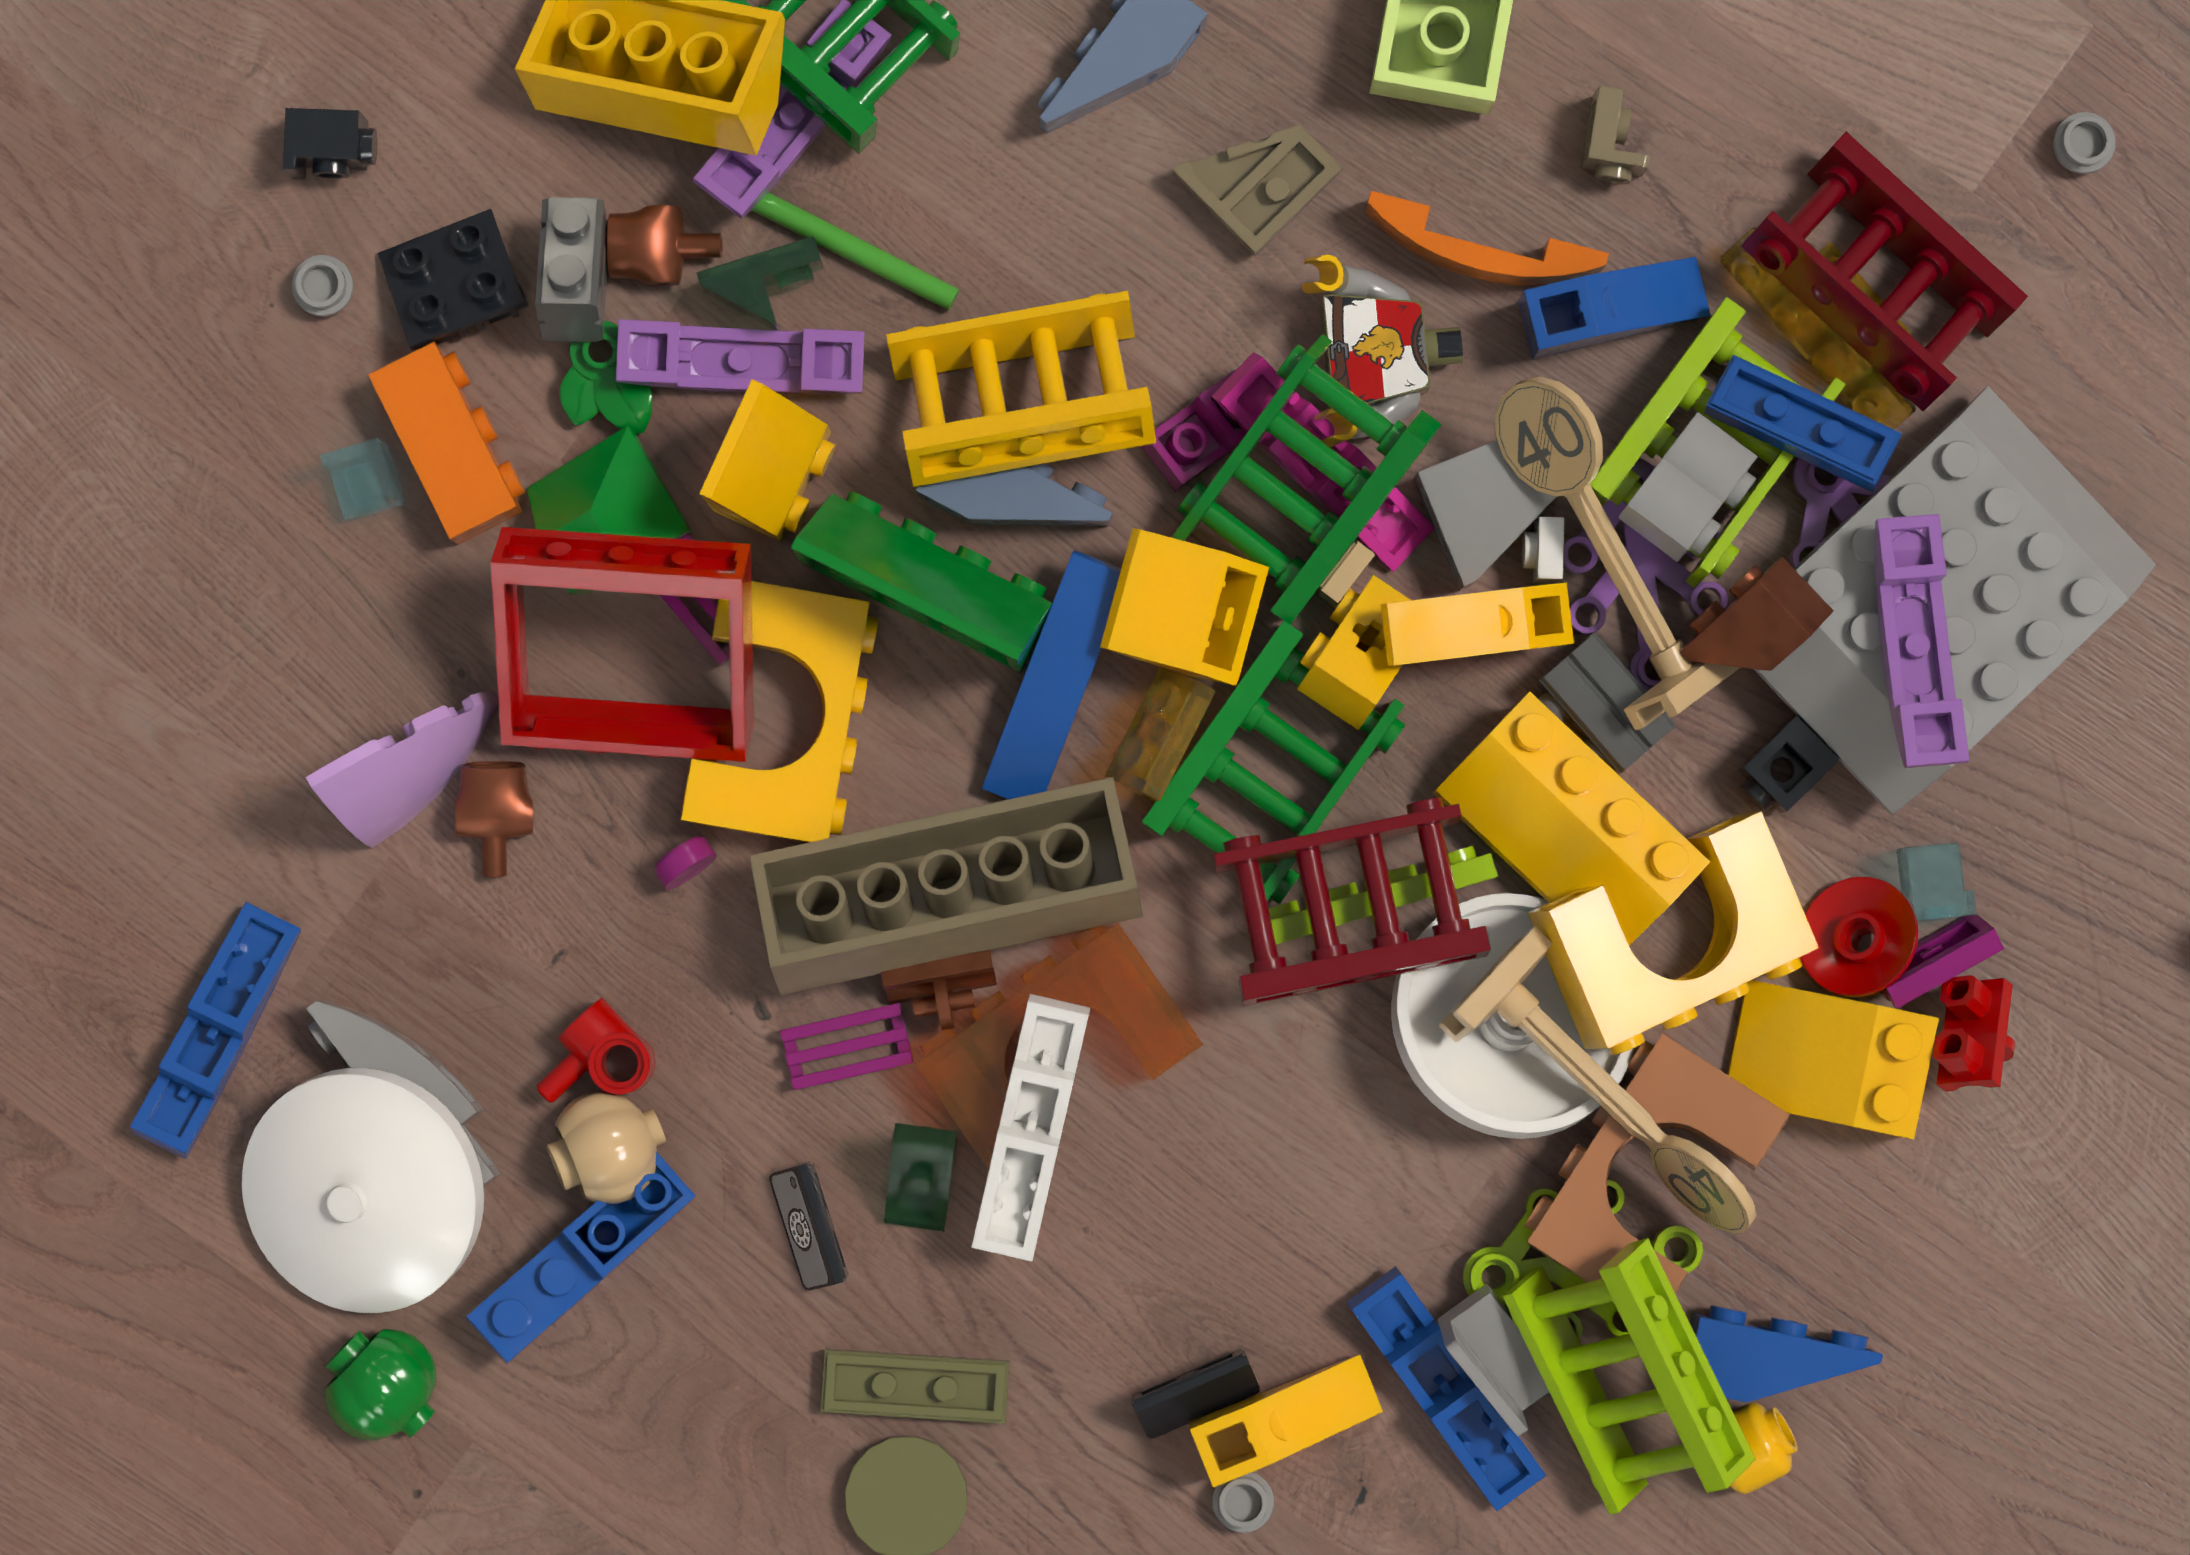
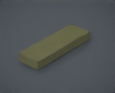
(915, 1386)

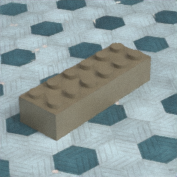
(945, 886)

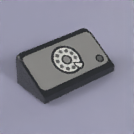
(808, 1226)

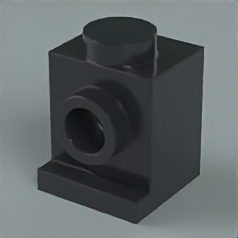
(327, 142)
(1808, 763)

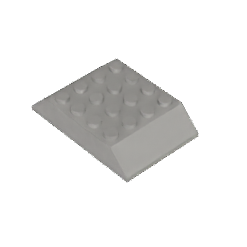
(2024, 586)

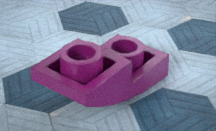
(1194, 439)

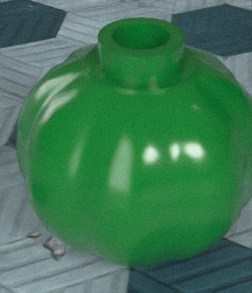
(381, 1385)

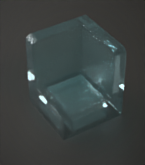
(364, 478)
(1934, 881)

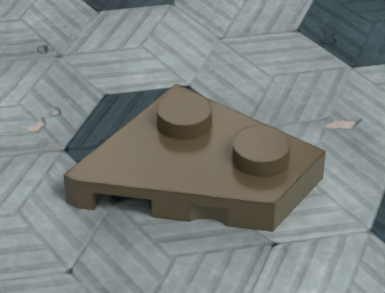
(1260, 183)

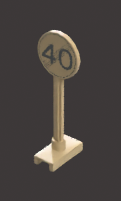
(1558, 450)
(1683, 1167)

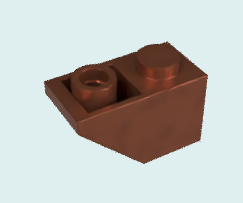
(1762, 624)

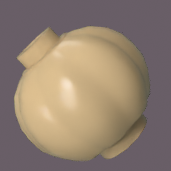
(605, 1146)

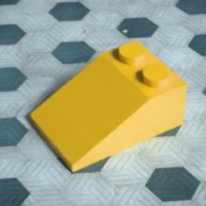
(767, 463)
(1833, 1057)

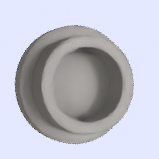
(2084, 143)
(322, 285)
(1243, 1503)

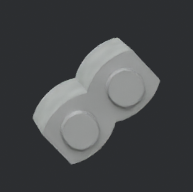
(1689, 487)

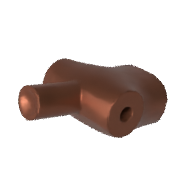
(652, 245)
(493, 806)

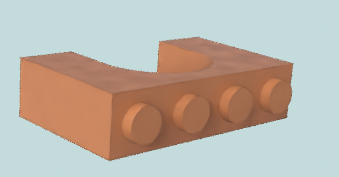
(1677, 1093)

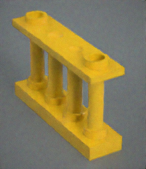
(1027, 435)

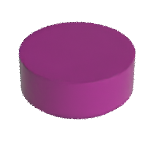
(684, 862)

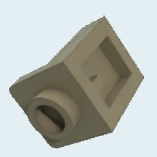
(1606, 127)

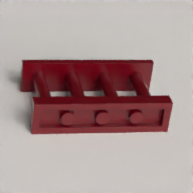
(1917, 237)
(1391, 949)

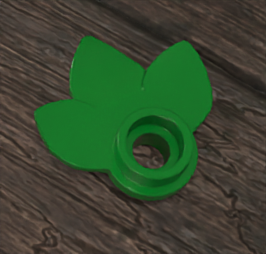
(593, 388)

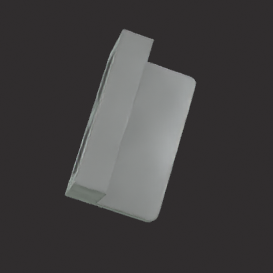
(1493, 1355)

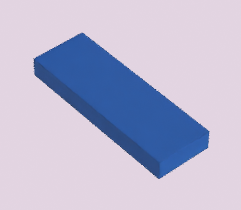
(1802, 423)

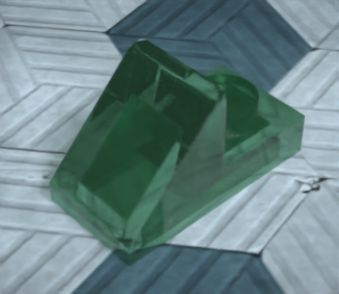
(745, 281)
(920, 1176)

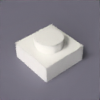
(1544, 550)

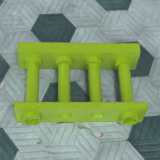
(1654, 436)
(1671, 1355)

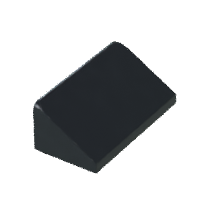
(1195, 1394)

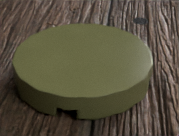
(906, 1496)

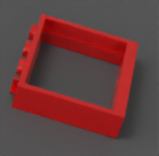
(627, 566)

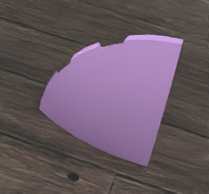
(391, 782)

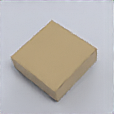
(1345, 573)

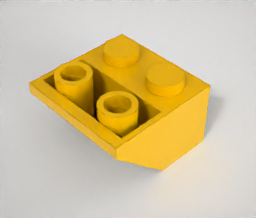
(1184, 607)

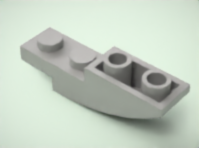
(377, 1046)

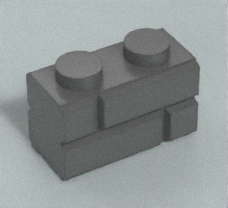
(572, 269)
(1590, 694)

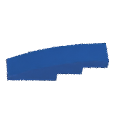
(1054, 680)
(215, 1030)
(1443, 1389)

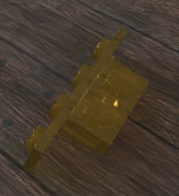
(1826, 351)

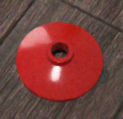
(1842, 918)

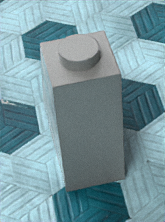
(1477, 509)

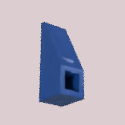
(1611, 306)
(1767, 1361)

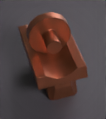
(940, 984)

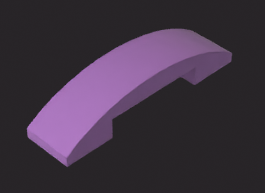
(745, 179)
(730, 357)
(1916, 641)

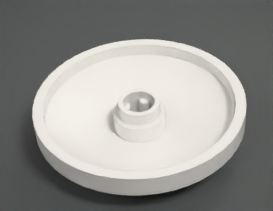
(1496, 1073)
(362, 1190)

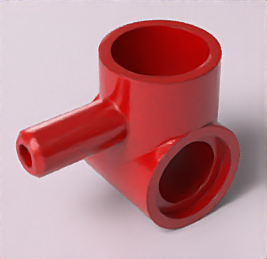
(589, 1043)

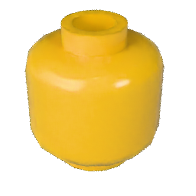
(1770, 1444)

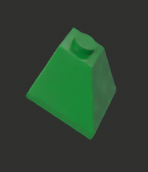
(608, 492)

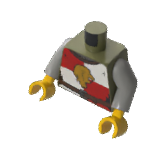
(1377, 343)

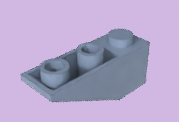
(1133, 51)
(1018, 499)

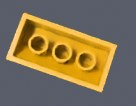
(659, 67)
(1569, 818)

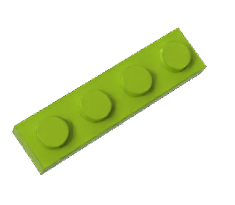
(1406, 886)

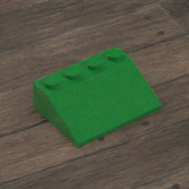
(923, 580)

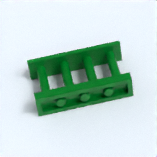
(852, 110)
(1362, 487)
(1214, 761)

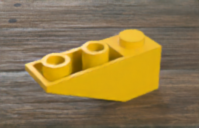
(1477, 624)
(1284, 1420)

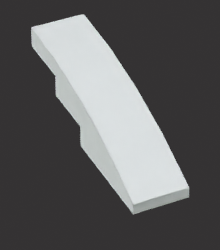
(1030, 1127)

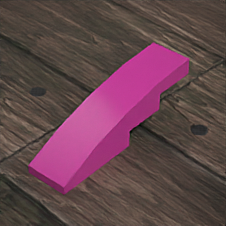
(1396, 525)

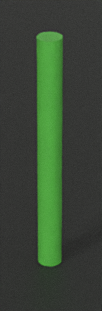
(857, 251)

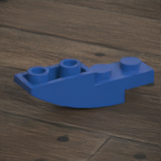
(577, 1263)

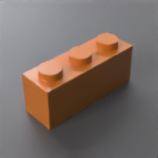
(448, 442)

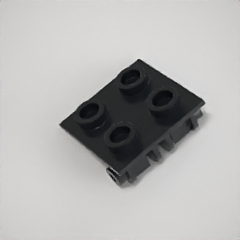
(452, 280)

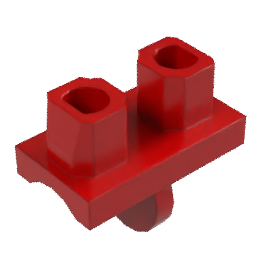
(1974, 1033)

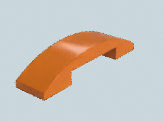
(1406, 223)

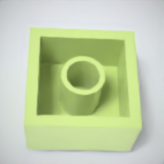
(1442, 52)

